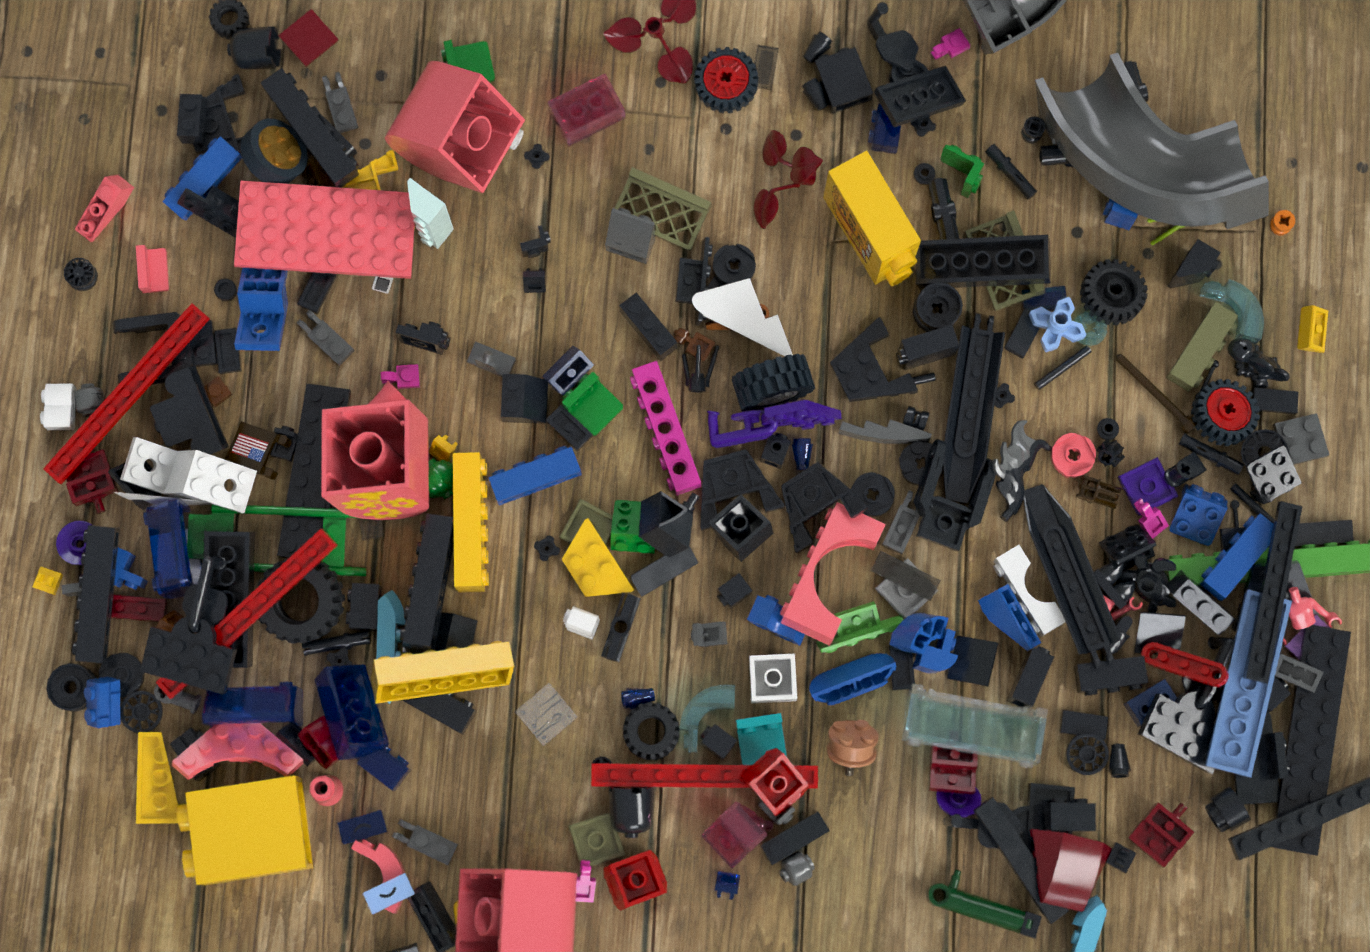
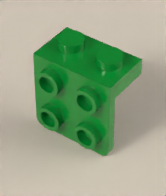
(470, 57)
(969, 165)
(592, 403)
(626, 528)

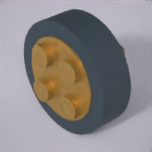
(274, 152)

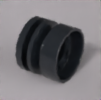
(936, 295)

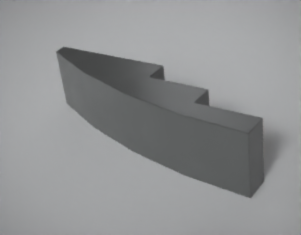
(892, 434)
(1298, 673)

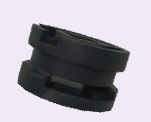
(81, 274)

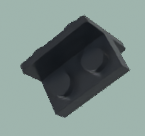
(1127, 544)

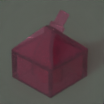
(736, 833)

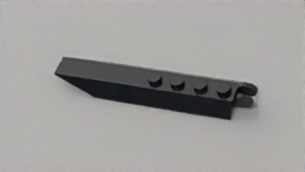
(971, 408)
(1070, 575)

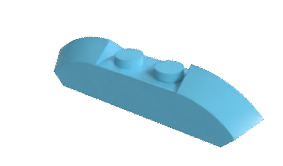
(389, 618)
(1090, 926)

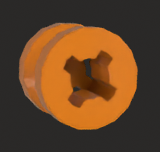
(1282, 227)

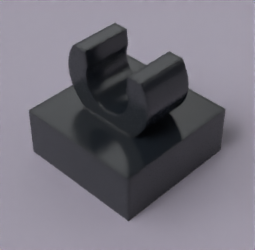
(534, 281)
(1120, 857)

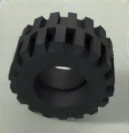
(643, 712)

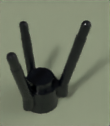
(697, 382)

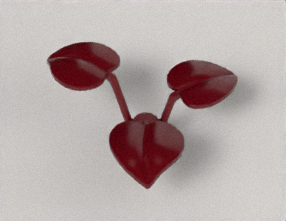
(626, 35)
(803, 172)

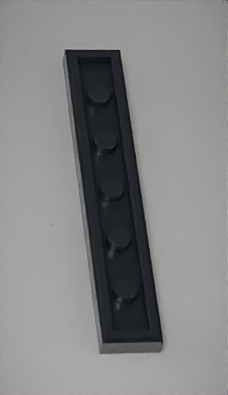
(1308, 533)
(1015, 853)

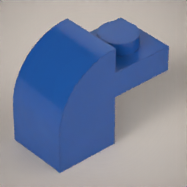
(124, 562)
(938, 658)

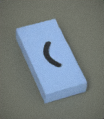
(388, 893)

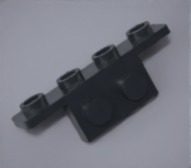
(216, 208)
(692, 277)

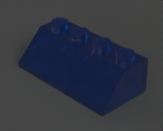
(351, 711)

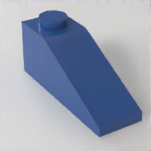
(1007, 614)

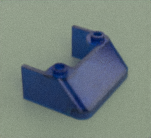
(169, 547)
(254, 705)

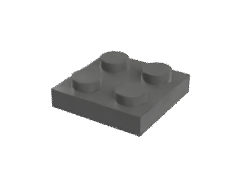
(1303, 438)

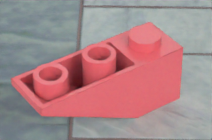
(104, 206)

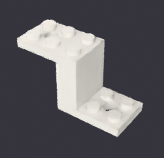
(188, 475)

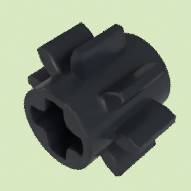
(1110, 453)

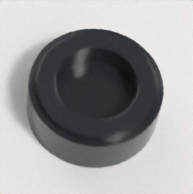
(225, 289)

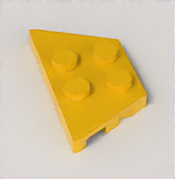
(594, 565)

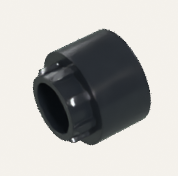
(1227, 810)

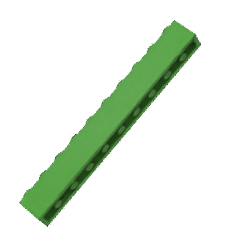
(1314, 562)

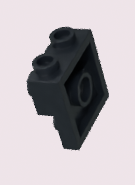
(429, 337)

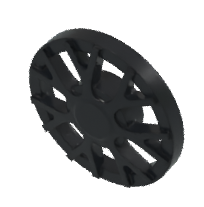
(141, 712)
(1087, 753)

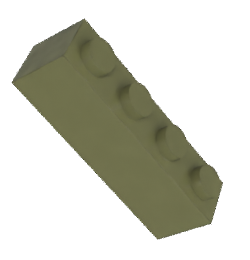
(1202, 346)

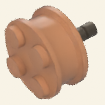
(852, 744)

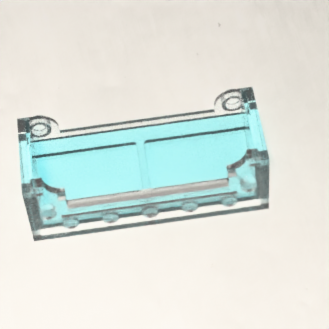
(974, 726)

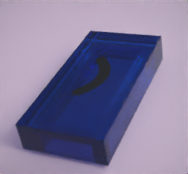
(362, 827)

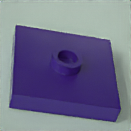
(1148, 484)

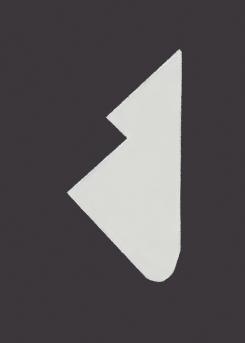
(739, 309)
(155, 499)

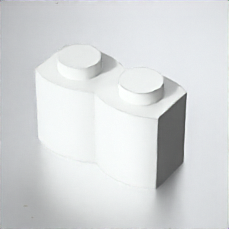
(59, 407)
(581, 622)

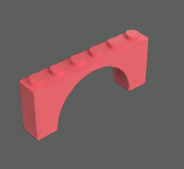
(805, 609)

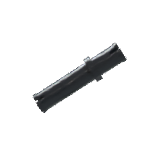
(1014, 175)
(1220, 459)
(338, 642)

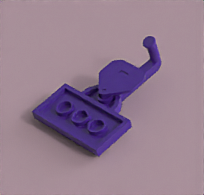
(798, 414)

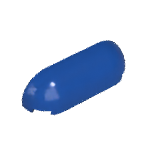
(852, 679)

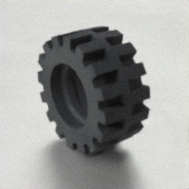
(228, 6)

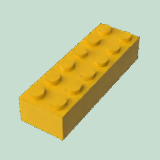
(469, 526)
(442, 671)

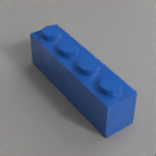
(207, 172)
(535, 475)
(1239, 558)

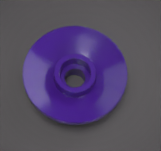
(68, 540)
(967, 802)

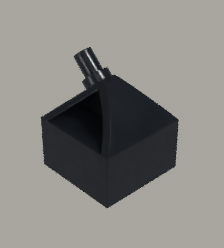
(667, 523)

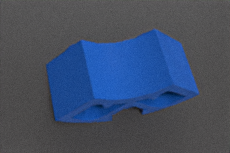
(767, 616)
(917, 632)

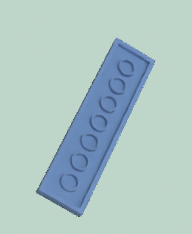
(1243, 700)

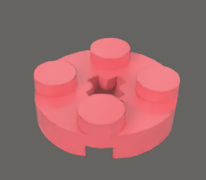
(1076, 443)

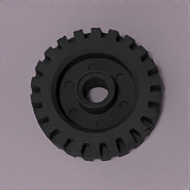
(1119, 278)

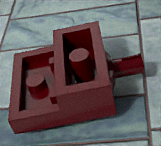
(91, 481)
(952, 771)
(1161, 833)

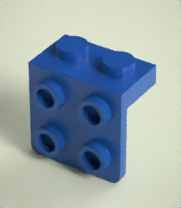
(1199, 514)

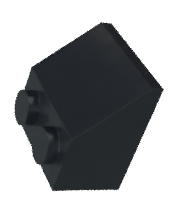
(1197, 264)
(524, 399)
(741, 527)

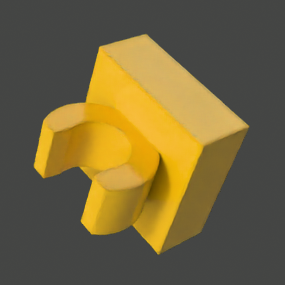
(442, 449)
(47, 580)

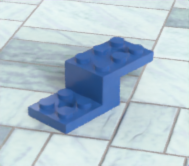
(262, 307)

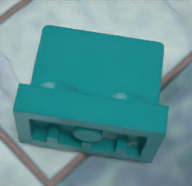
(759, 735)

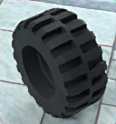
(327, 613)

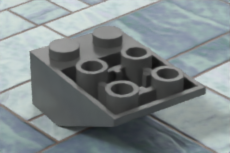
(630, 235)

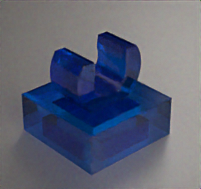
(727, 883)

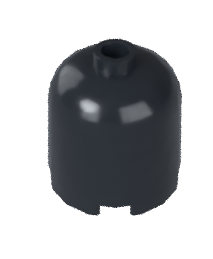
(255, 48)
(631, 810)

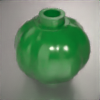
(440, 479)

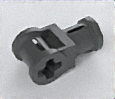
(182, 699)

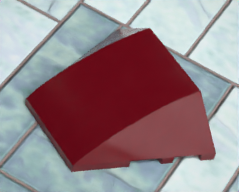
(1067, 867)

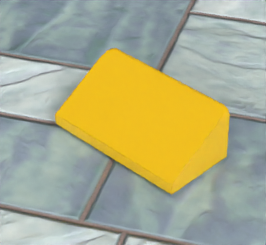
(1312, 329)

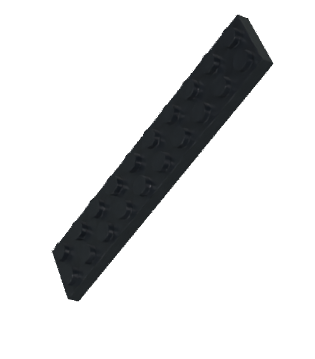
(1313, 730)

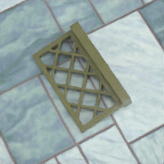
(675, 195)
(1012, 229)

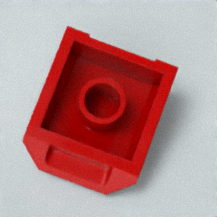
(775, 781)
(635, 880)

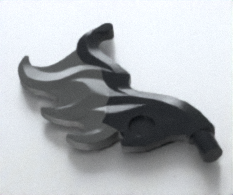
(1014, 463)

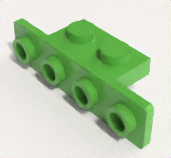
(859, 624)

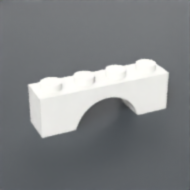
(1043, 615)

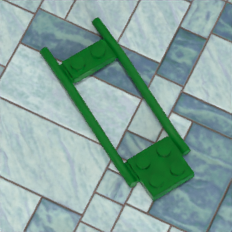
(223, 520)

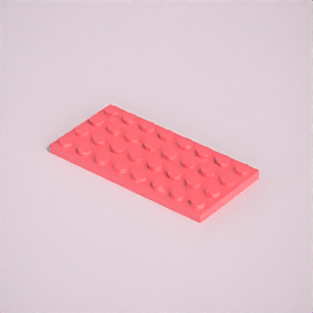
(324, 230)

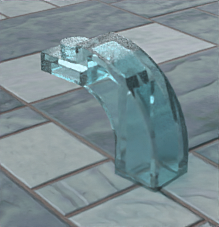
(1243, 303)
(707, 700)

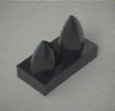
(1107, 576)

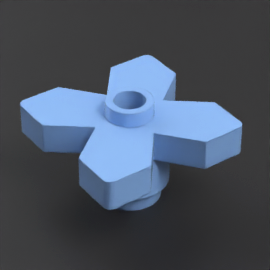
(1057, 324)

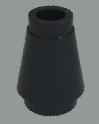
(817, 47)
(815, 93)
(1119, 763)

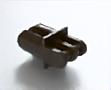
(1108, 496)

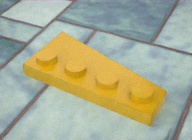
(155, 788)

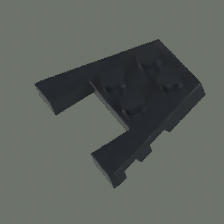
(217, 116)
(860, 371)
(728, 478)
(813, 493)
(1255, 578)

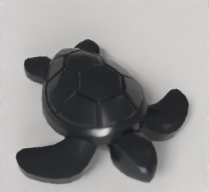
(1151, 581)

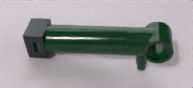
(984, 909)

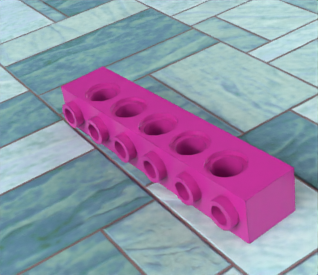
(651, 374)

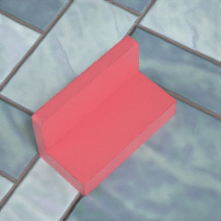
(152, 269)

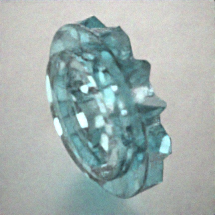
(1092, 338)

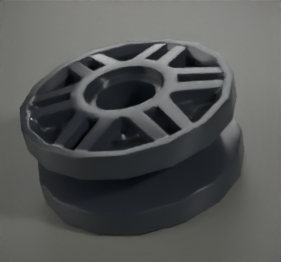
(1258, 440)
(59, 682)

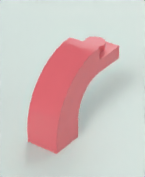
(386, 860)

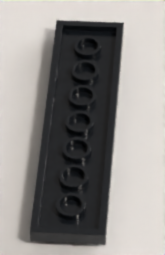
(306, 472)

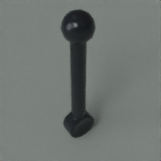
(1214, 365)
(1234, 505)

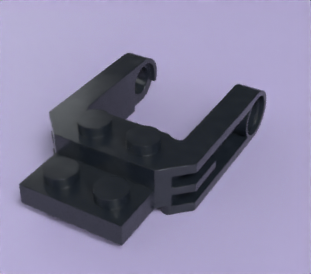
(198, 352)
(943, 519)

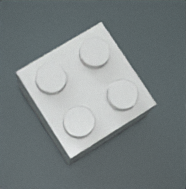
(772, 678)

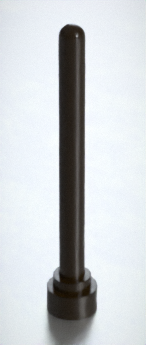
(1185, 421)

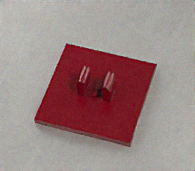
(308, 37)

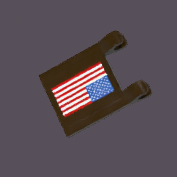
(253, 447)

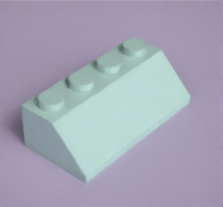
(429, 215)

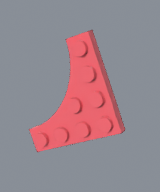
(237, 744)

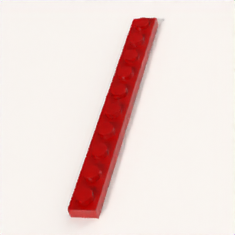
(126, 394)
(265, 597)
(681, 775)

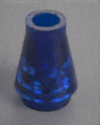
(802, 452)
(635, 696)

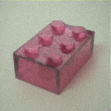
(586, 109)

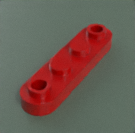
(1185, 664)

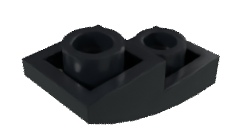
(1022, 335)

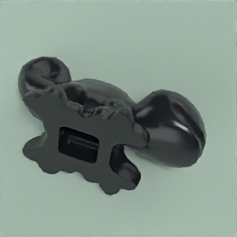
(1253, 364)

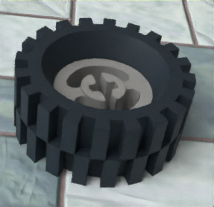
(773, 382)

